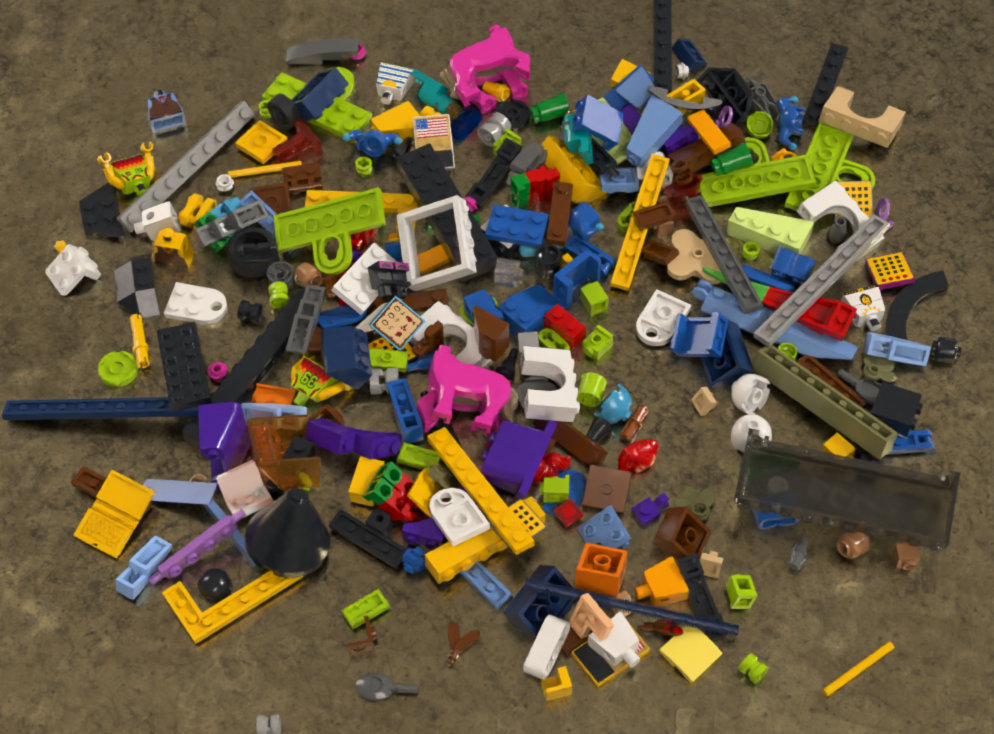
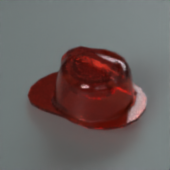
(685, 191)

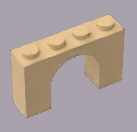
(877, 130)

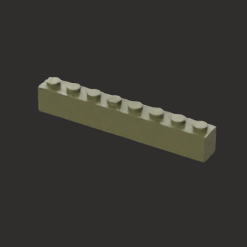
(825, 401)

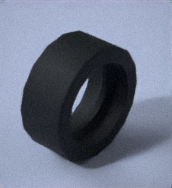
(284, 111)

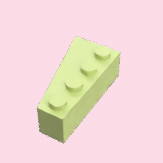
(770, 230)

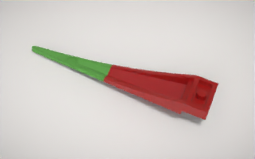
(823, 317)

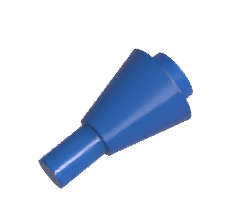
(422, 364)

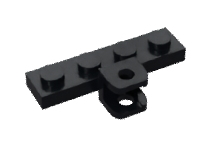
(371, 535)

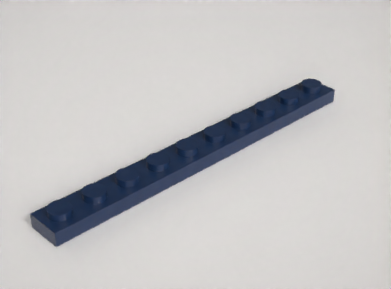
(92, 408)

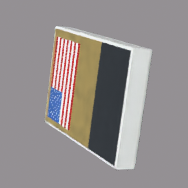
(437, 132)

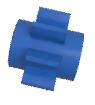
(414, 560)

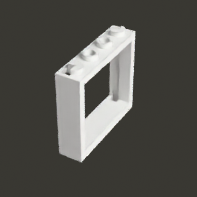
(409, 248)

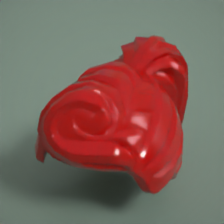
(638, 455)
(551, 466)

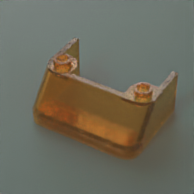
(270, 439)

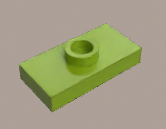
(389, 359)
(417, 456)
(370, 605)

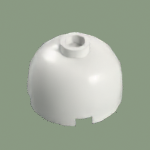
(750, 392)
(741, 427)

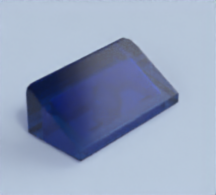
(465, 123)

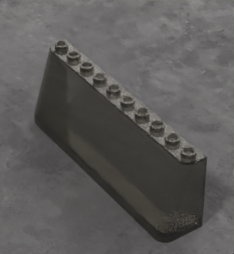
(847, 493)

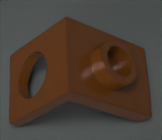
(316, 343)
(328, 413)
(368, 644)

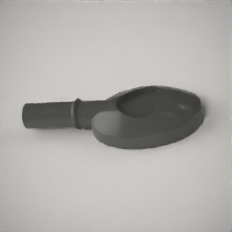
(865, 388)
(380, 687)

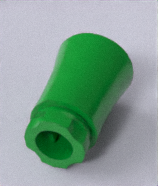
(550, 109)
(732, 160)

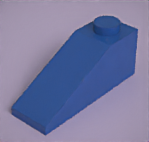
(405, 411)

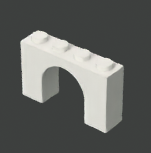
(835, 200)
(456, 326)
(558, 366)

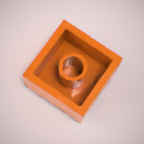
(601, 569)

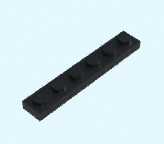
(825, 84)

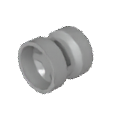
(268, 725)

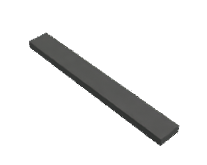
(723, 255)

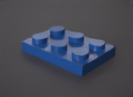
(517, 226)

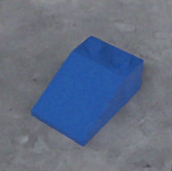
(527, 309)

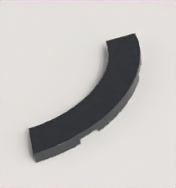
(907, 300)

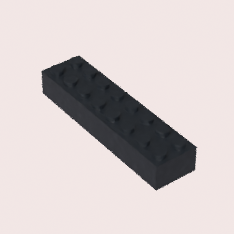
(431, 183)

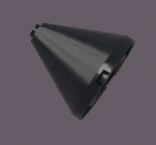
(288, 536)

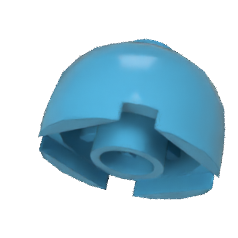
(615, 406)

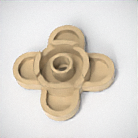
(692, 257)

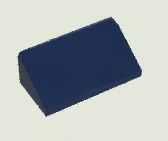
(688, 54)

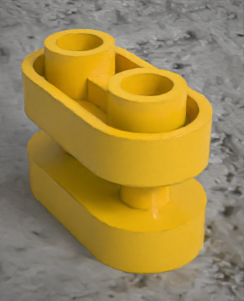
(195, 209)

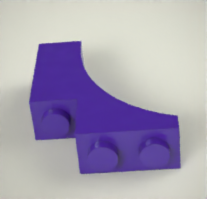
(681, 137)
(346, 439)
(425, 532)

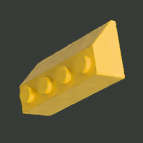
(572, 171)

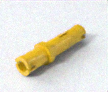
(140, 347)

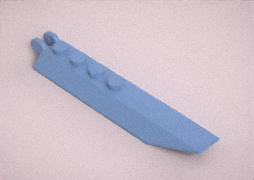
(803, 338)

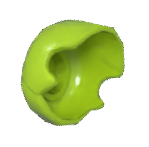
(759, 125)

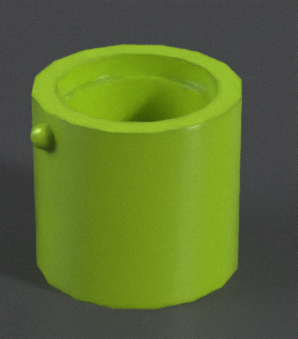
(591, 389)

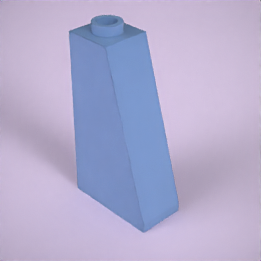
(653, 130)

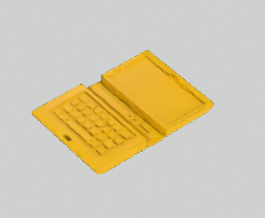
(114, 514)

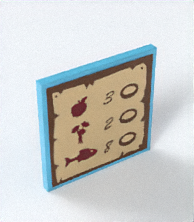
(397, 323)

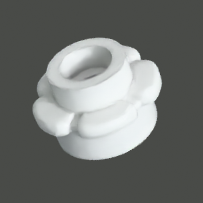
(681, 71)
(224, 182)

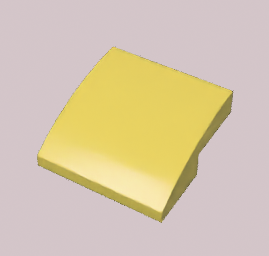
(690, 652)

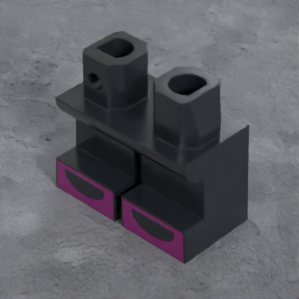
(389, 277)

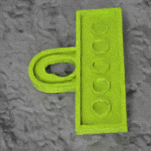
(338, 118)
(827, 162)
(759, 180)
(328, 221)

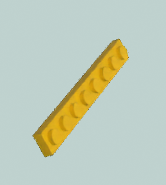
(634, 237)
(481, 491)

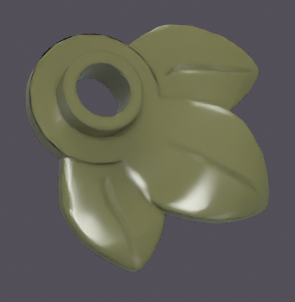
(878, 369)
(441, 475)
(697, 501)

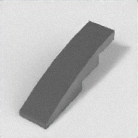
(321, 50)
(230, 224)
(306, 319)

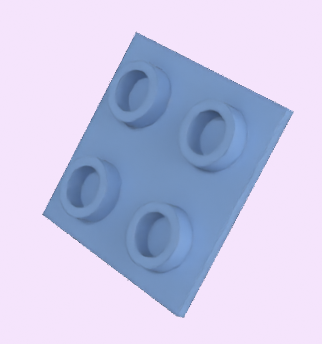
(605, 530)

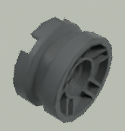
(281, 269)

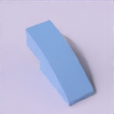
(896, 349)
(254, 410)
(142, 566)

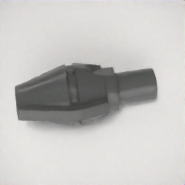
(798, 554)

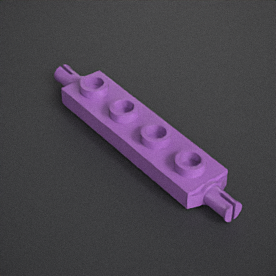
(203, 543)

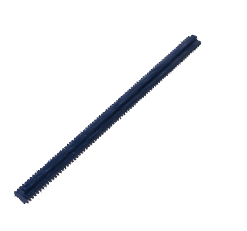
(633, 607)

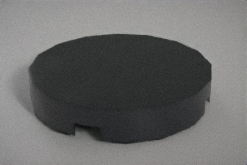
(515, 112)

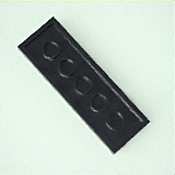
(183, 367)

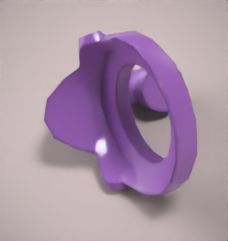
(720, 122)
(882, 201)

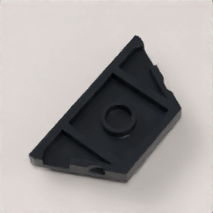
(100, 213)

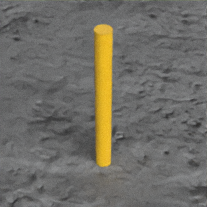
(262, 169)
(857, 669)

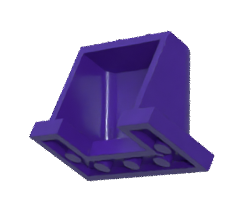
(515, 456)

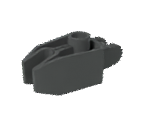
(763, 98)
(528, 159)

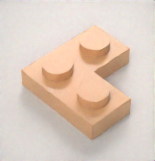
(589, 617)

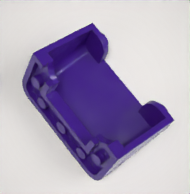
(223, 436)

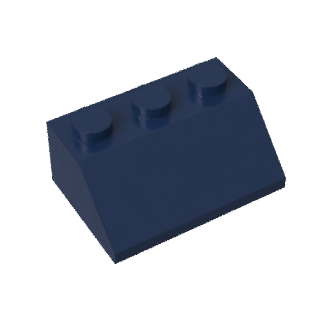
(319, 93)
(346, 355)
(733, 361)
(530, 609)

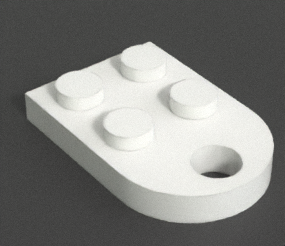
(195, 304)
(660, 318)
(459, 517)

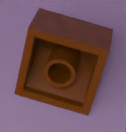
(490, 334)
(681, 533)

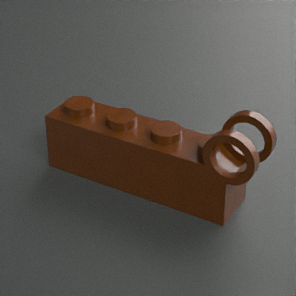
(698, 155)

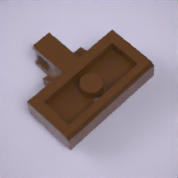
(433, 338)

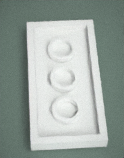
(355, 284)

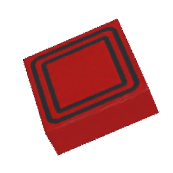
(568, 512)

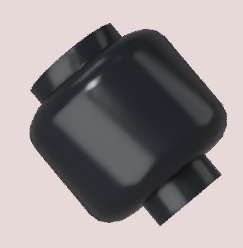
(945, 350)

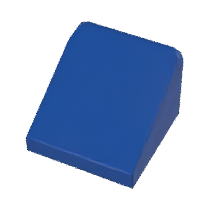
(394, 251)

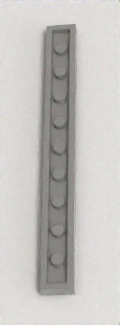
(187, 165)
(821, 281)

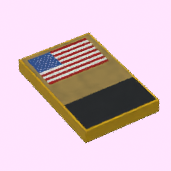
(599, 668)

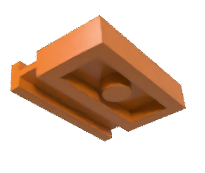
(273, 395)

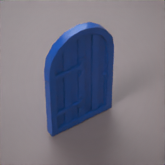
(339, 317)
(577, 488)

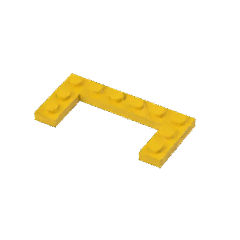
(391, 202)
(202, 625)

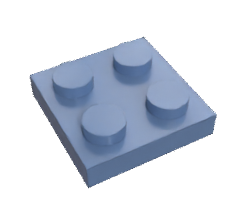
(625, 182)

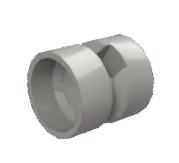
(493, 129)
(390, 375)

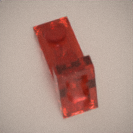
(304, 139)

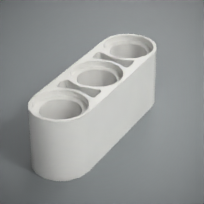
(546, 647)

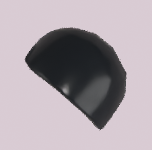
(215, 584)

